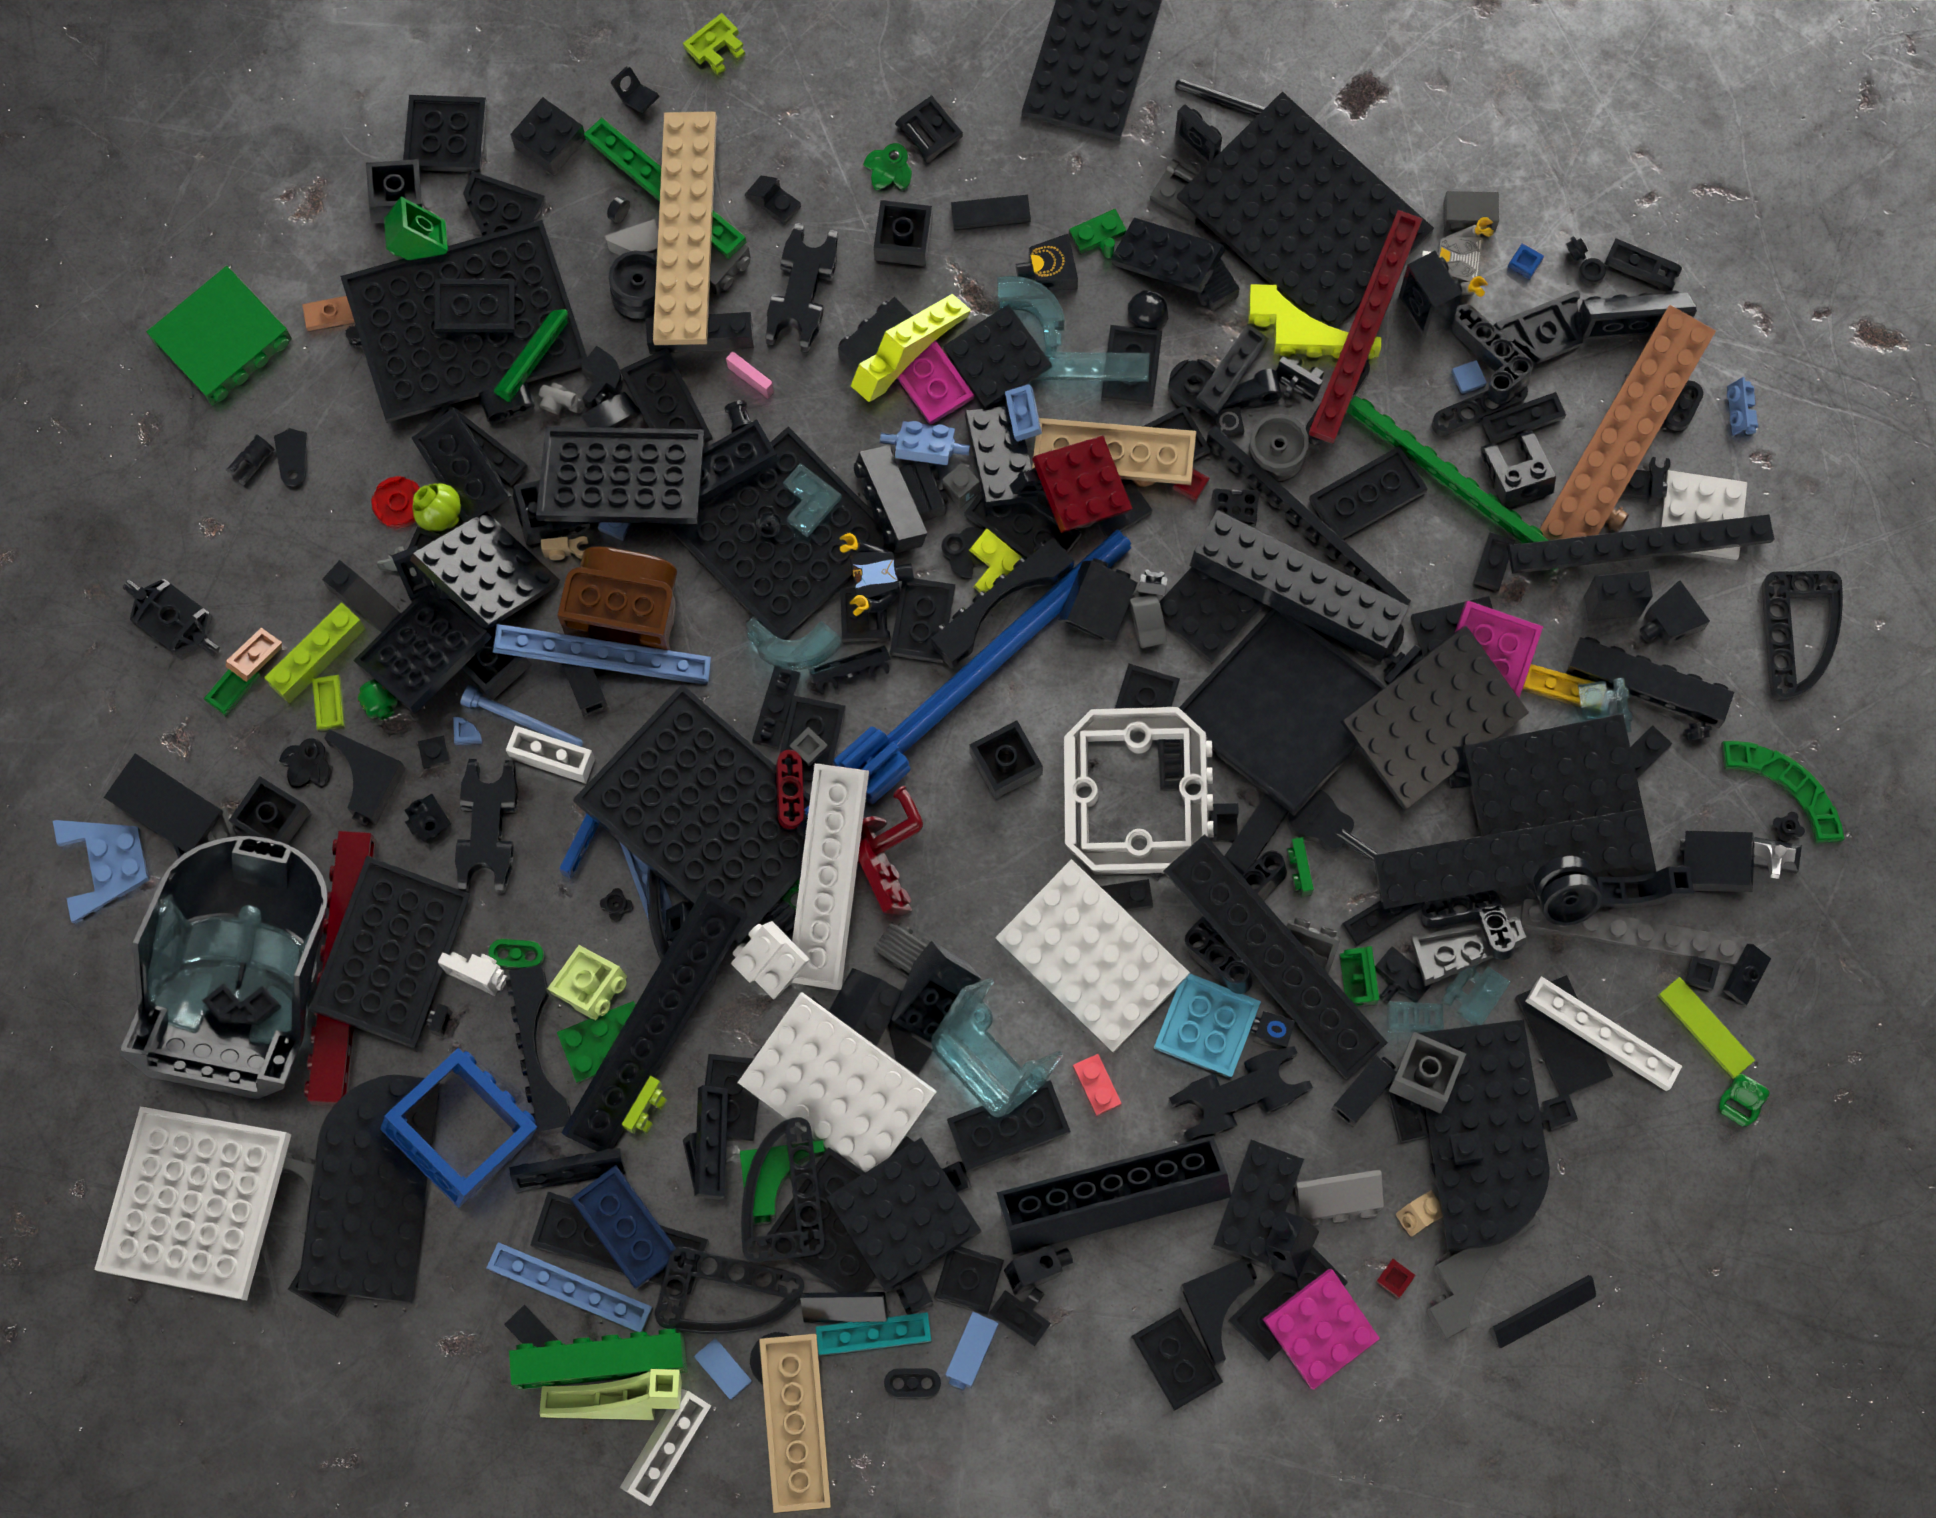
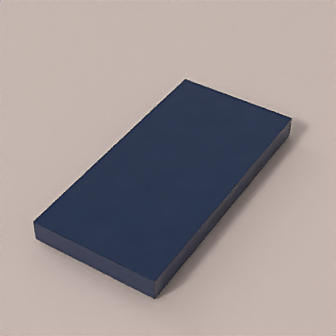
(625, 1226)

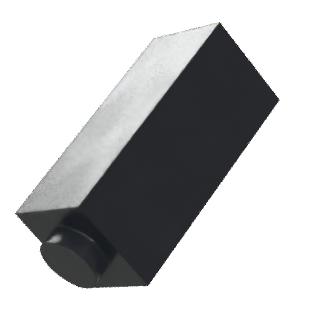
(585, 688)
(1365, 1090)

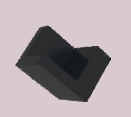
(1224, 822)

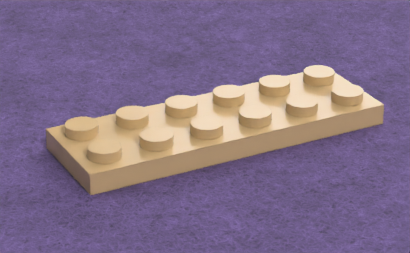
(1136, 450)
(794, 1423)

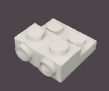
(769, 959)
(479, 971)

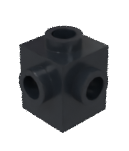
(426, 818)

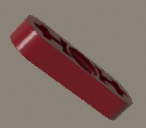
(797, 808)

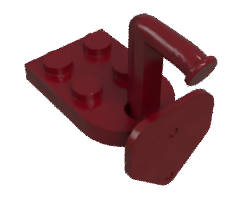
(877, 868)

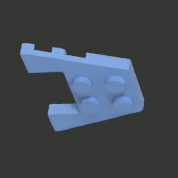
(114, 859)

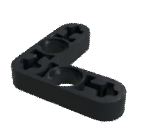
(1483, 912)

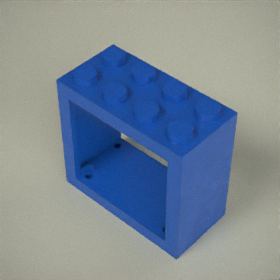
(454, 1186)

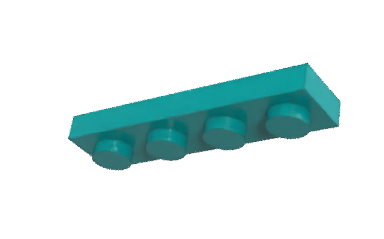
(873, 1335)

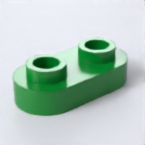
(517, 953)

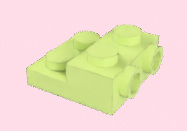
(588, 982)

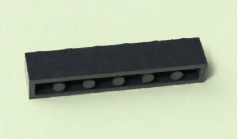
(1651, 682)

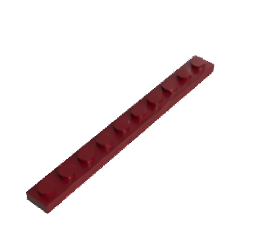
(1365, 327)

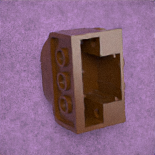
(620, 598)

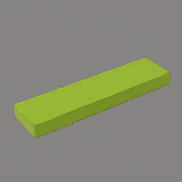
(1706, 1027)

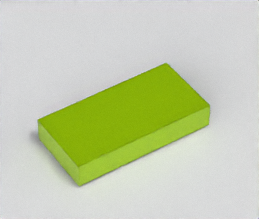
(328, 703)

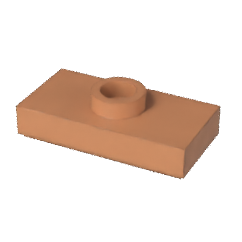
(327, 313)

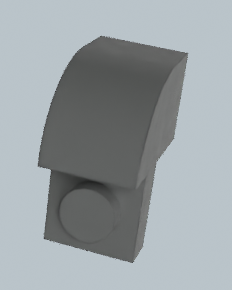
(1147, 619)

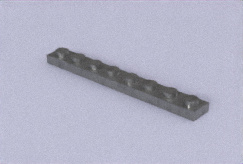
(1640, 935)

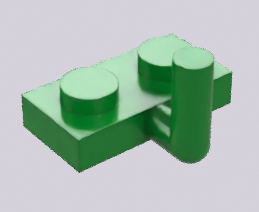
(1098, 232)

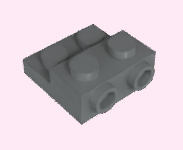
(1319, 943)

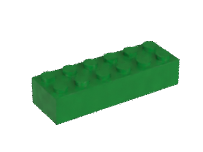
(597, 1360)

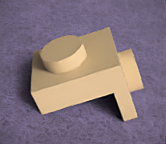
(1420, 1213)

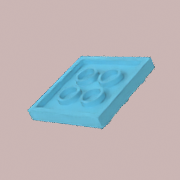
(1207, 1025)

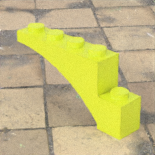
(1294, 329)
(904, 344)

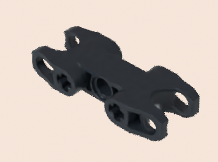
(797, 306)
(485, 845)
(1258, 1086)

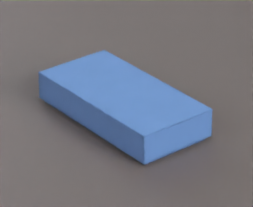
(723, 1369)

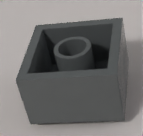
(1427, 1072)

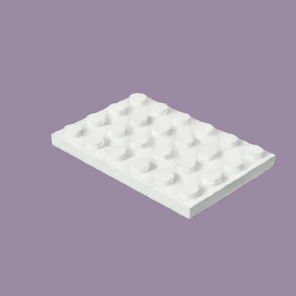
(1092, 955)
(838, 1083)

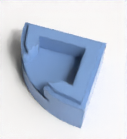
(465, 732)

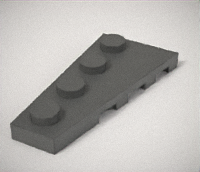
(1457, 949)

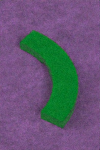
(1794, 779)

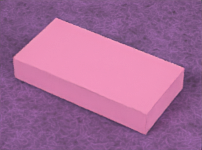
(750, 375)

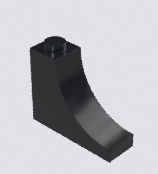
(373, 777)
(1211, 1298)

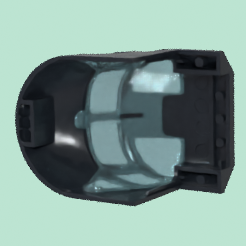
(237, 917)

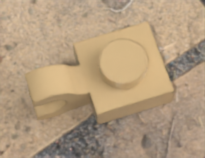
(560, 547)

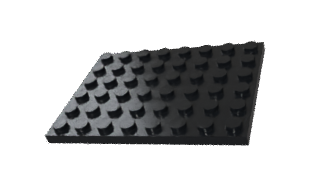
(1299, 210)
(431, 369)
(700, 809)

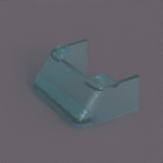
(980, 1060)

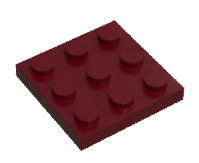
(1082, 483)

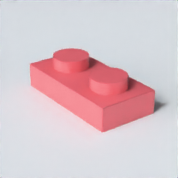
(1097, 1085)

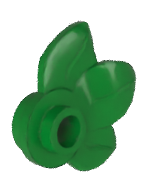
(888, 170)

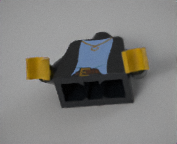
(874, 575)

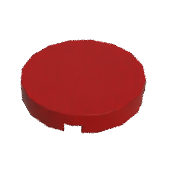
(394, 502)

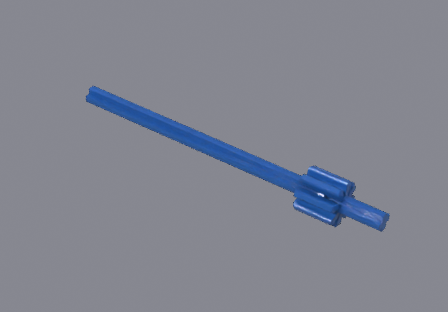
(884, 753)

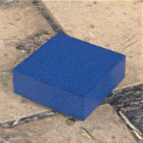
(1526, 261)

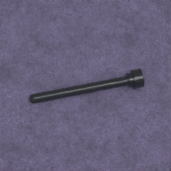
(1219, 97)

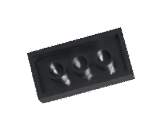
(1256, 1199)

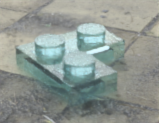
(816, 498)

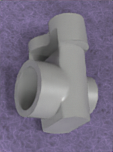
(557, 397)

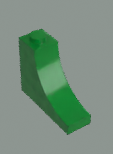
(773, 1176)

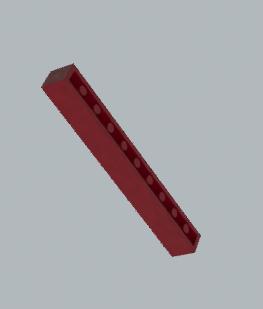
(331, 1037)

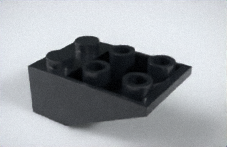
(932, 989)

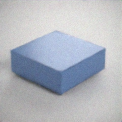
(1468, 377)

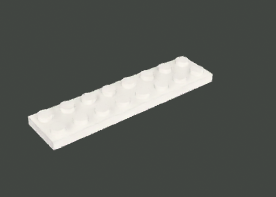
(829, 873)

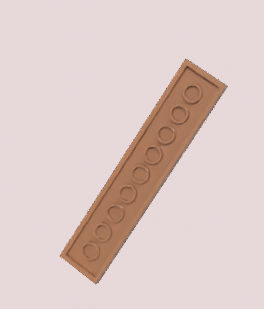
(1628, 427)

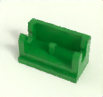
(1359, 976)

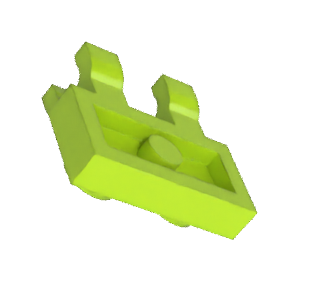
(710, 39)
(637, 1115)

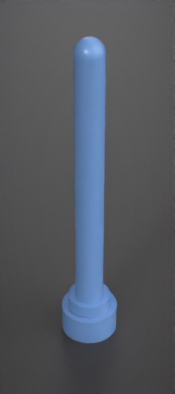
(474, 698)

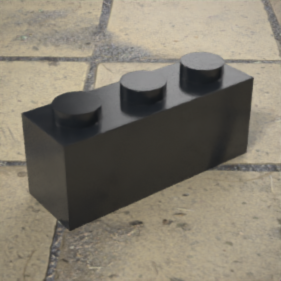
(870, 332)

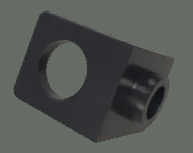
(636, 94)

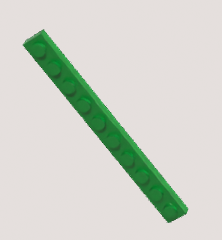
(1444, 472)

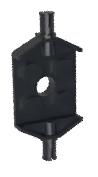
(181, 634)

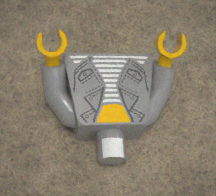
(1463, 256)

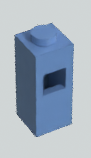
(971, 1351)

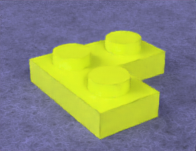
(996, 556)

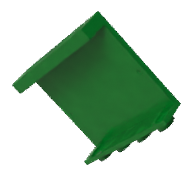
(220, 335)

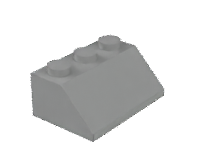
(1339, 1197)

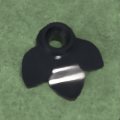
(962, 559)
(304, 767)

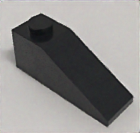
(360, 596)

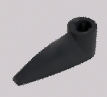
(1255, 392)

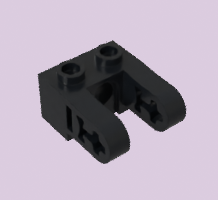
(1522, 481)
(525, 501)

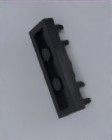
(850, 667)
(776, 707)

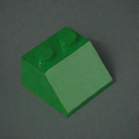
(414, 231)

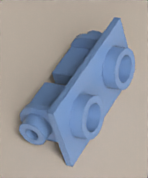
(1740, 396)

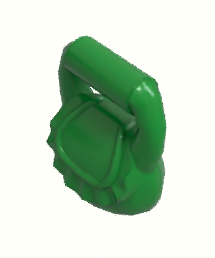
(1748, 1094)

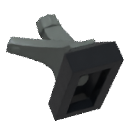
(412, 577)

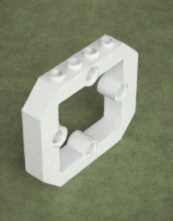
(1120, 726)

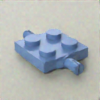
(925, 443)

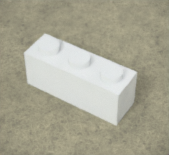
(550, 754)

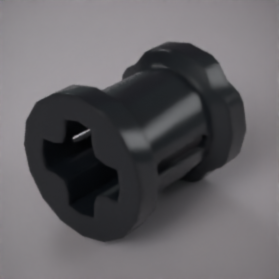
(737, 414)

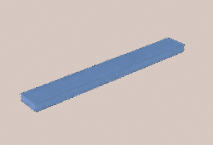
(601, 654)

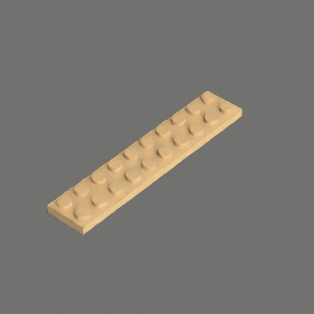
(685, 228)

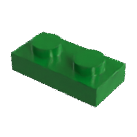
(1302, 879)

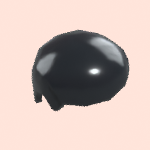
(1148, 310)

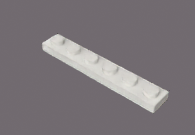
(1603, 1033)

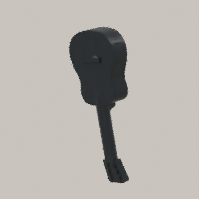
(1326, 825)

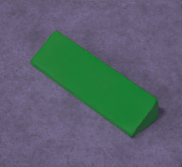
(532, 354)

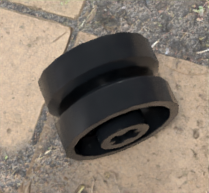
(634, 283)
(1567, 891)

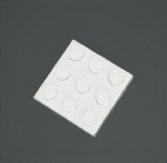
(1703, 499)

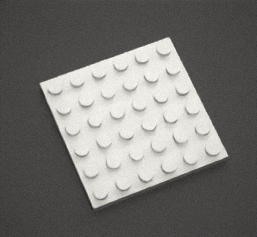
(193, 1202)

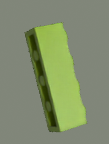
(315, 653)

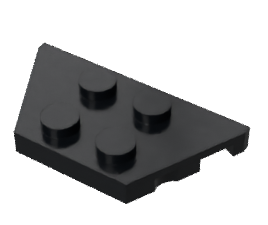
(1546, 328)

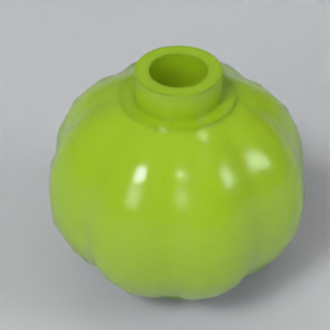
(436, 507)

